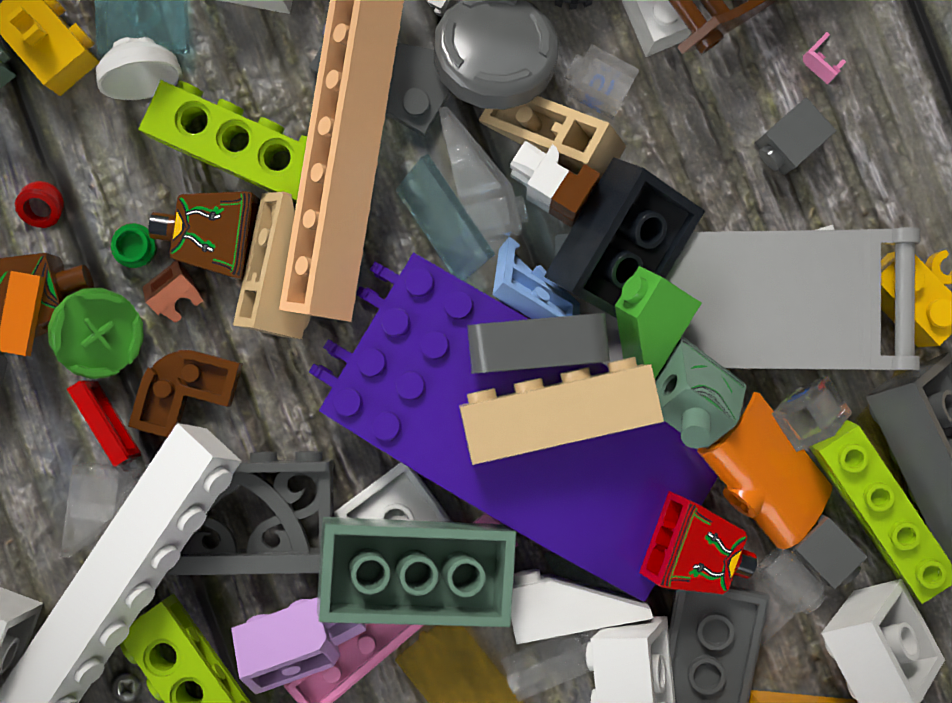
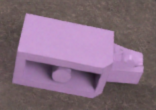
(288, 645)

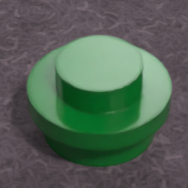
(133, 246)

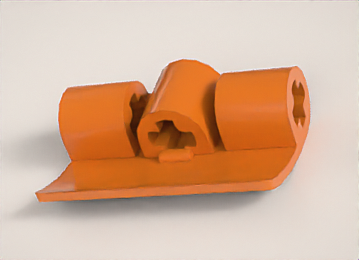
(768, 476)

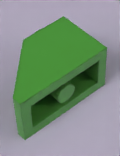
(652, 318)

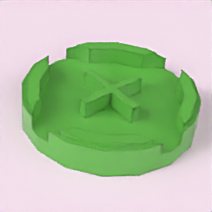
(95, 333)

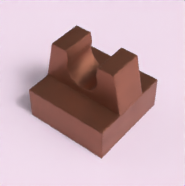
(167, 288)

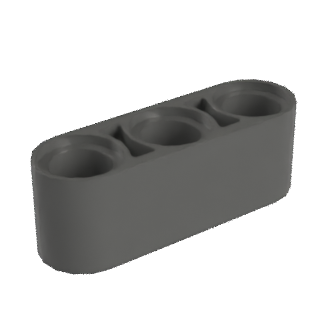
(538, 343)

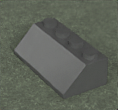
(917, 424)

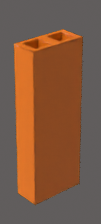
(21, 313)

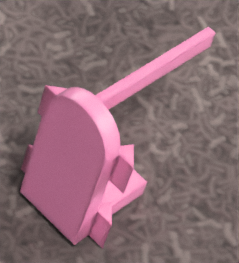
(816, 62)

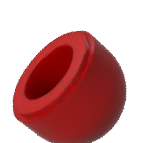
(45, 192)

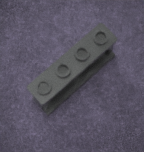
(293, 552)

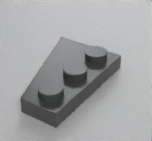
(413, 89)

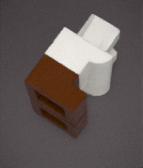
(552, 185)

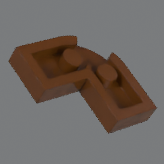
(173, 379)

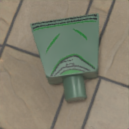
(698, 395)

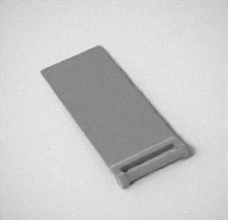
(792, 298)

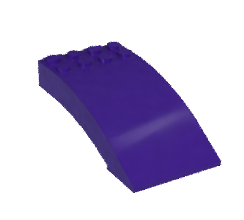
(578, 499)

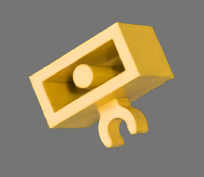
(46, 43)
(932, 298)

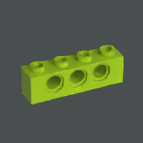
(169, 124)
(884, 512)
(195, 659)

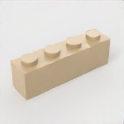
(560, 412)

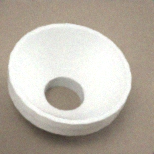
(136, 68)

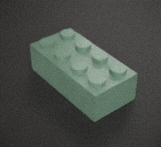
(415, 572)

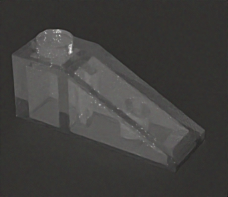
(481, 184)

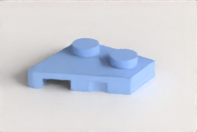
(528, 289)

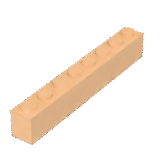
(341, 158)

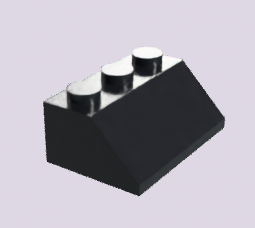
(624, 225)

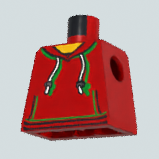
(696, 549)

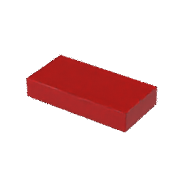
(104, 422)

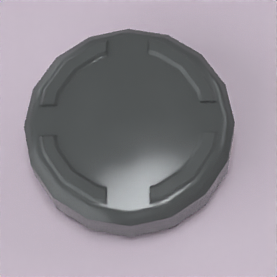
(495, 52)

